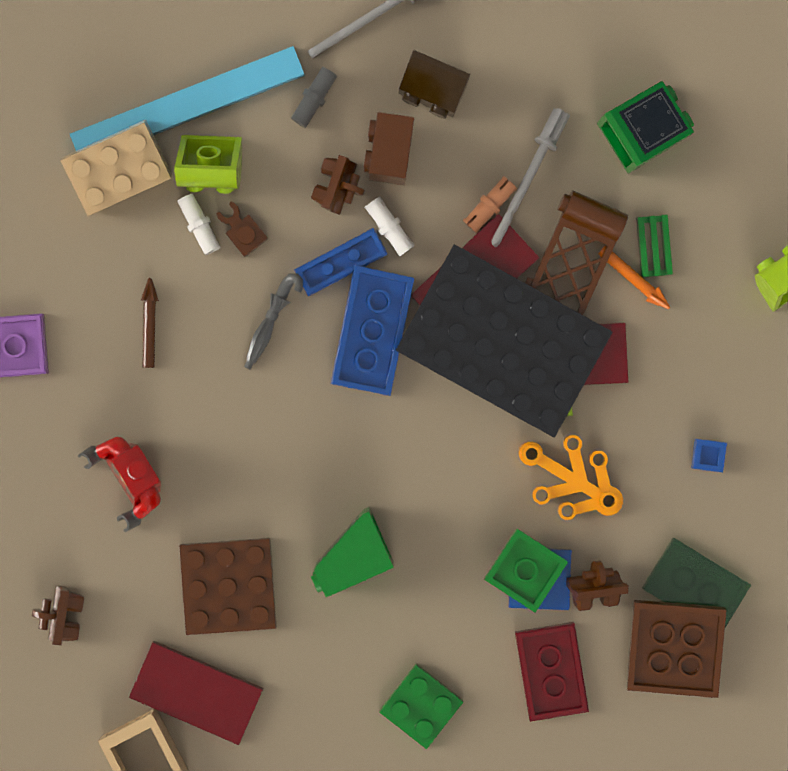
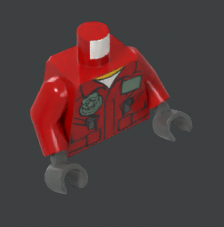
(133, 474)

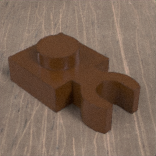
(244, 232)

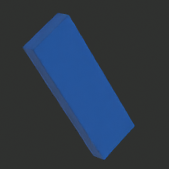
(341, 261)

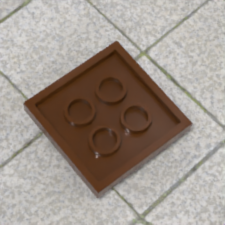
(228, 586)
(676, 648)

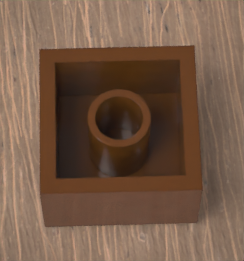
(391, 148)

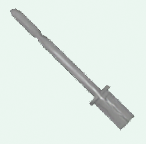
(354, 26)
(547, 141)

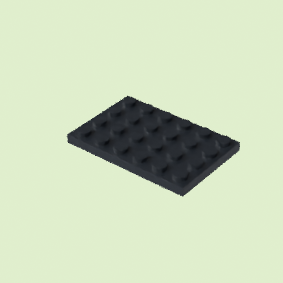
(504, 341)

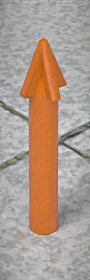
(654, 295)

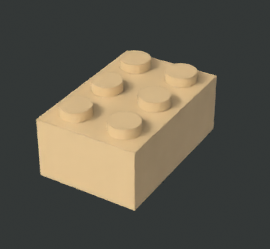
(116, 167)

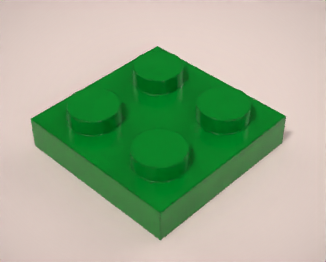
(525, 570)
(421, 706)

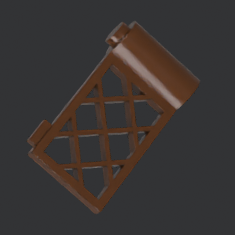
(586, 218)

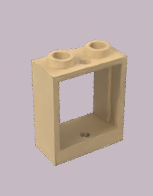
(130, 729)

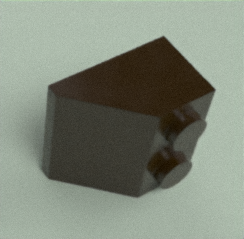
(433, 85)

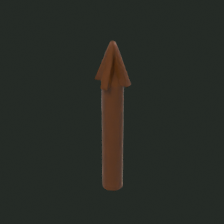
(149, 297)

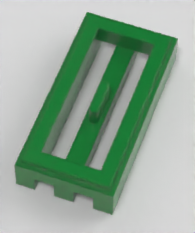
(663, 219)

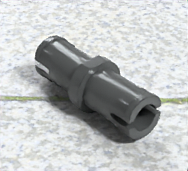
(314, 97)

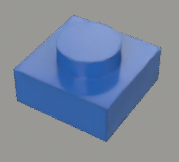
(709, 455)

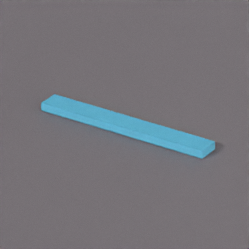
(200, 98)

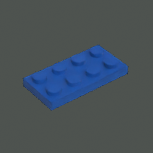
(372, 330)

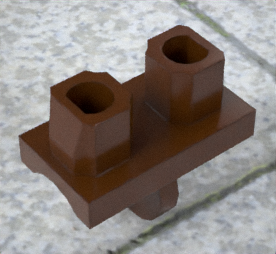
(341, 186)
(596, 583)
(59, 628)

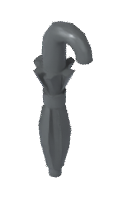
(277, 303)

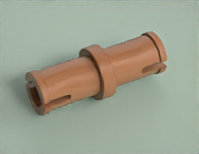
(490, 204)

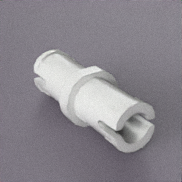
(198, 224)
(389, 226)

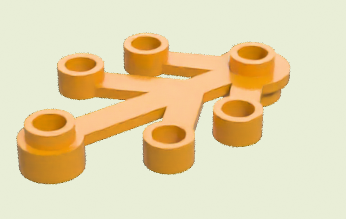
(575, 481)

